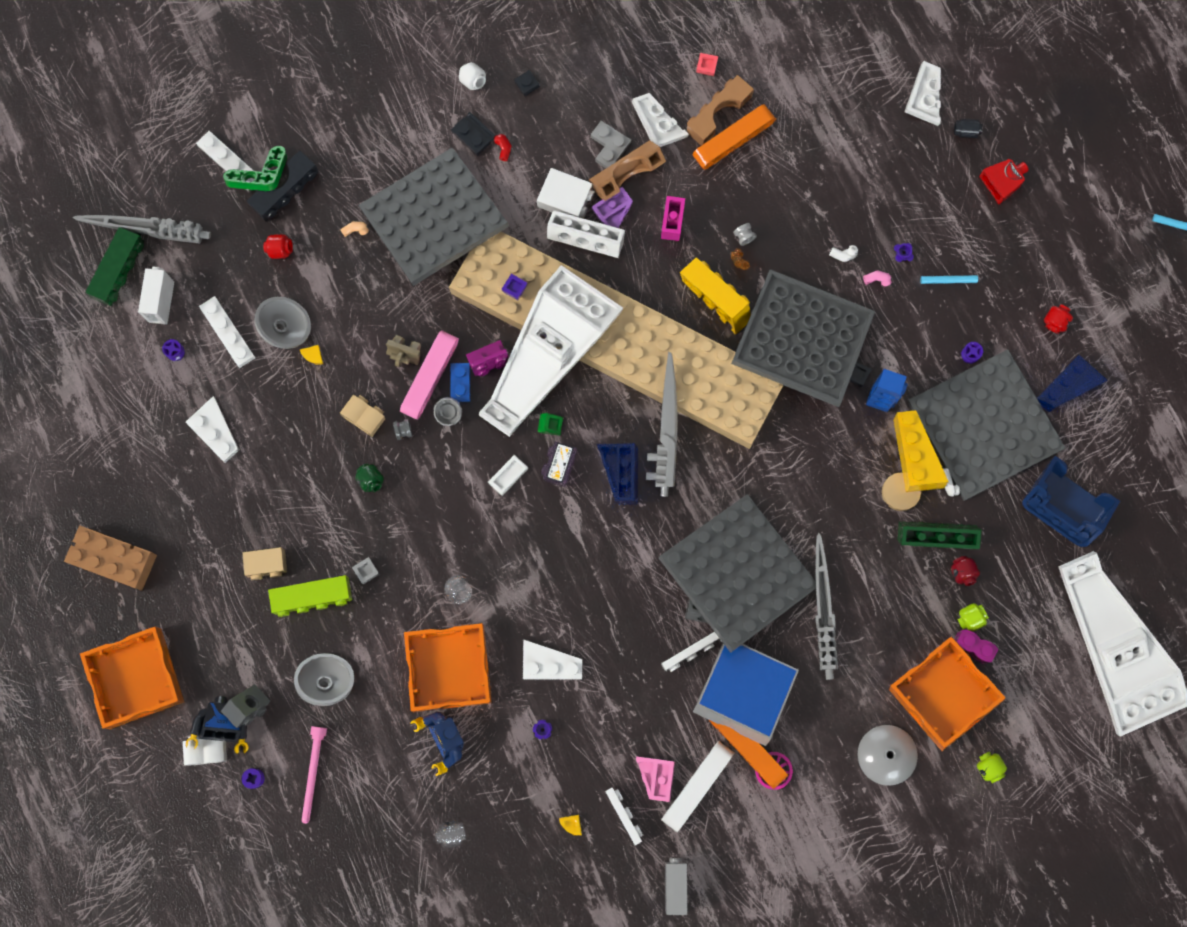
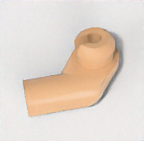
(355, 226)

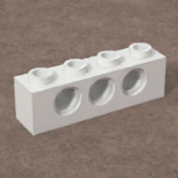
(585, 234)

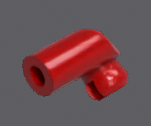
(505, 145)

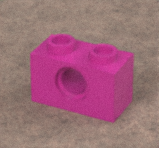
(673, 218)

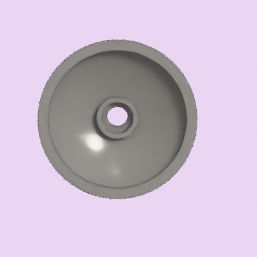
(284, 314)
(324, 671)
(873, 755)

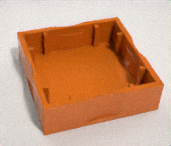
(447, 668)
(132, 678)
(946, 694)

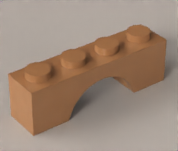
(734, 94)
(642, 159)

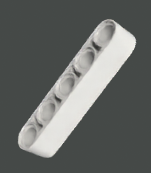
(697, 786)

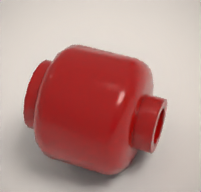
(278, 246)
(1058, 319)

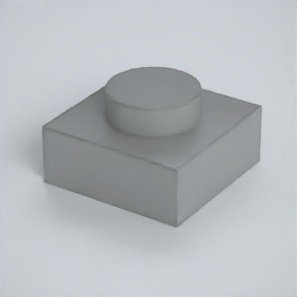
(365, 570)

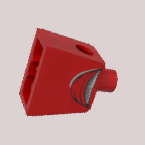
(1004, 178)

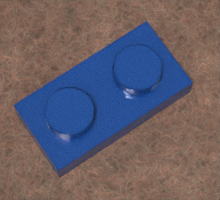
(460, 381)

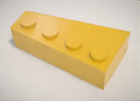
(717, 294)
(917, 456)

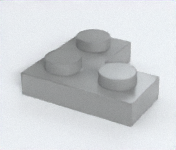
(613, 142)

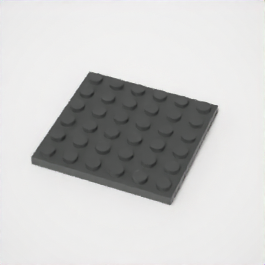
(433, 216)
(803, 338)
(986, 424)
(738, 572)

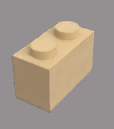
(264, 563)

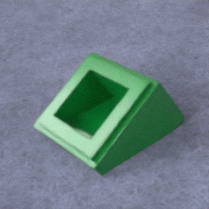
(550, 424)

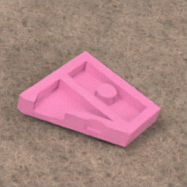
(657, 777)

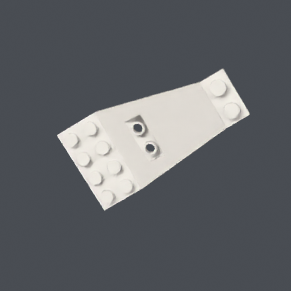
(569, 317)
(1138, 683)

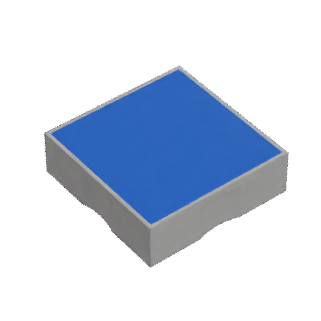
(746, 692)

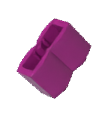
(979, 650)

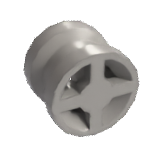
(745, 234)

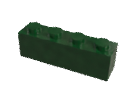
(115, 266)
(939, 535)

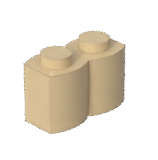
(362, 415)

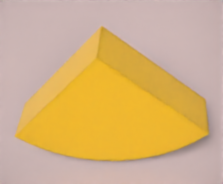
(312, 354)
(571, 824)

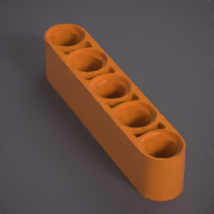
(734, 136)
(754, 755)

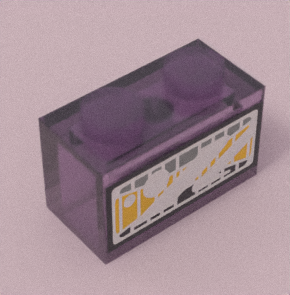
(559, 464)

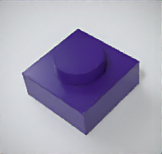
(514, 287)

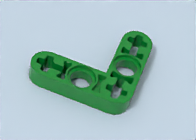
(265, 180)

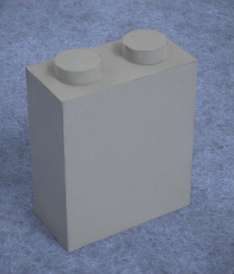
(675, 887)

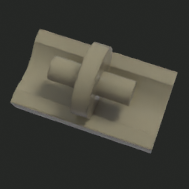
(403, 353)

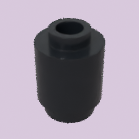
(967, 128)

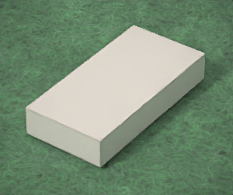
(508, 475)

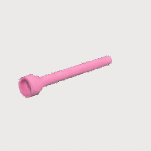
(317, 735)

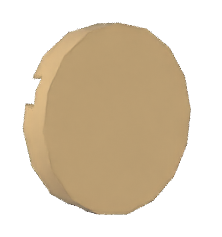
(895, 494)

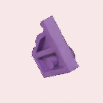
(614, 209)

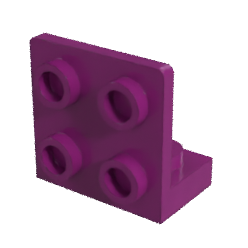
(488, 358)

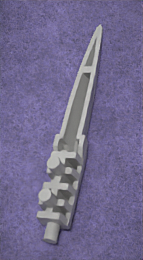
(155, 227)
(666, 452)
(825, 619)

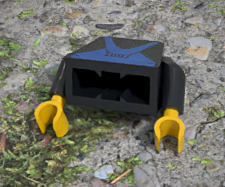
(214, 725)

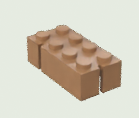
(110, 558)

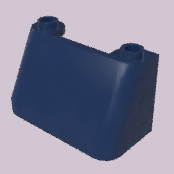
(1068, 506)

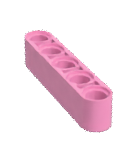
(429, 375)

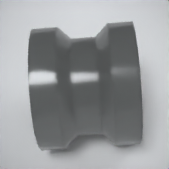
(402, 429)

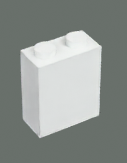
(565, 194)
(156, 296)

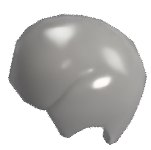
(447, 411)

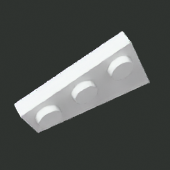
(924, 97)
(657, 123)
(213, 429)
(549, 664)

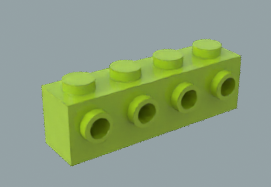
(310, 595)

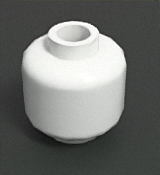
(472, 76)

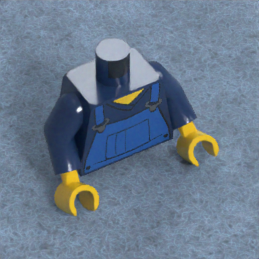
(445, 736)

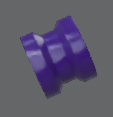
(171, 346)
(972, 348)
(257, 777)

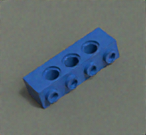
(887, 390)

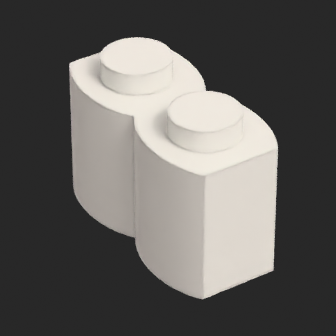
(206, 752)

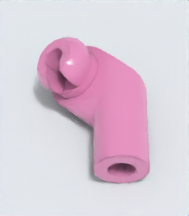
(885, 278)

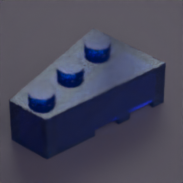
(1070, 384)
(622, 471)

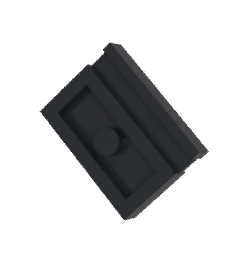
(473, 133)

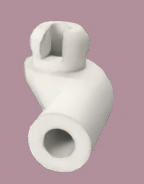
(845, 255)
(950, 489)

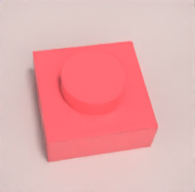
(707, 64)

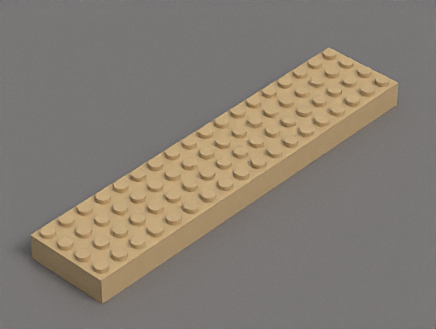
(633, 345)

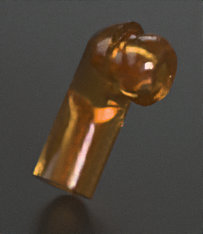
(738, 262)

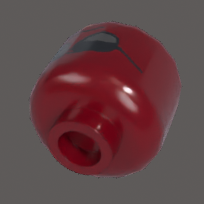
(965, 571)

